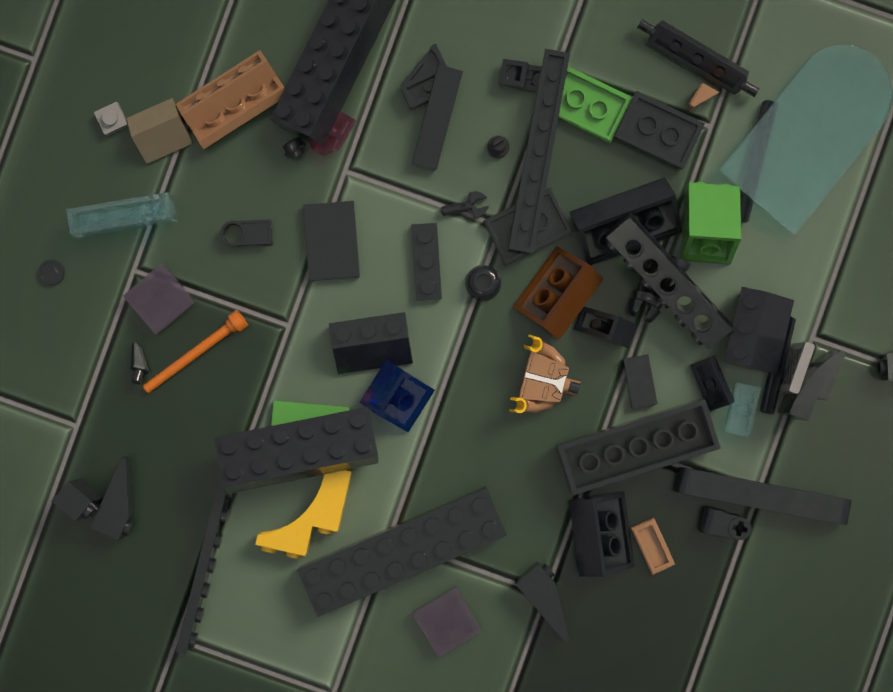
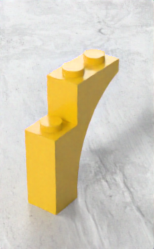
(323, 513)

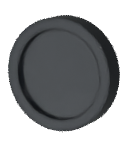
(51, 272)

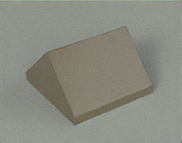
(159, 131)

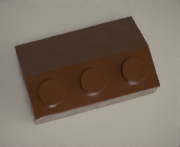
(558, 292)

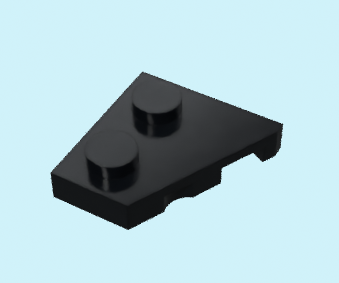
(418, 84)

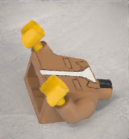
(543, 379)

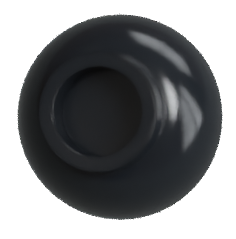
(483, 282)

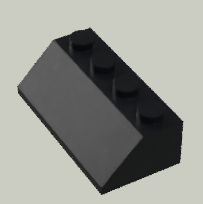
(650, 203)

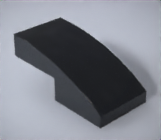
(520, 75)

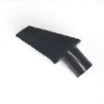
(138, 364)

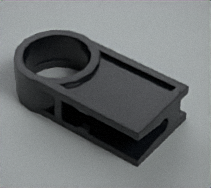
(254, 233)

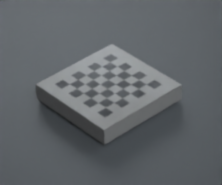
(796, 367)

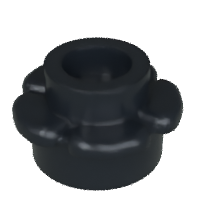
(294, 147)

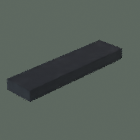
(437, 117)

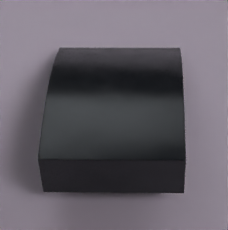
(815, 386)

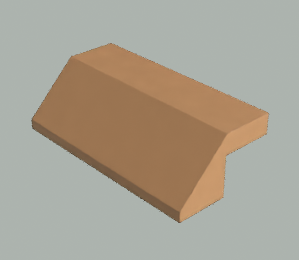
(231, 99)

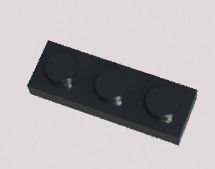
(426, 261)

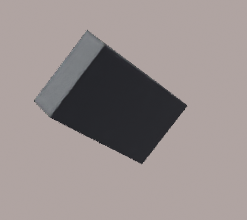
(640, 381)

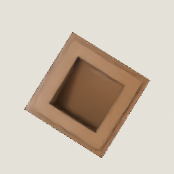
(702, 95)

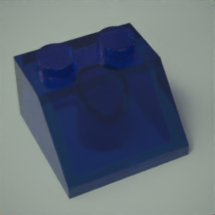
(397, 396)

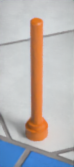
(235, 323)

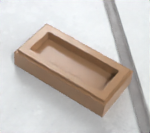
(652, 546)

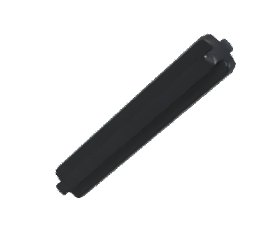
(774, 381)

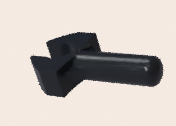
(466, 206)

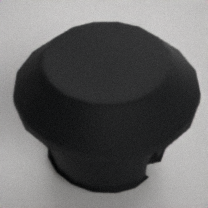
(498, 146)

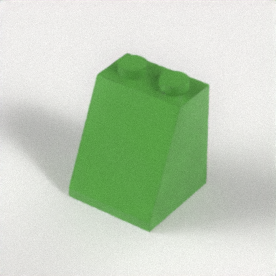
(711, 223)

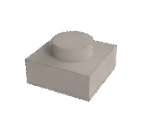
(111, 119)

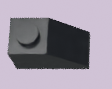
(605, 327)

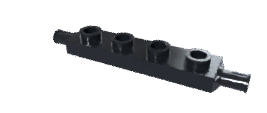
(698, 57)

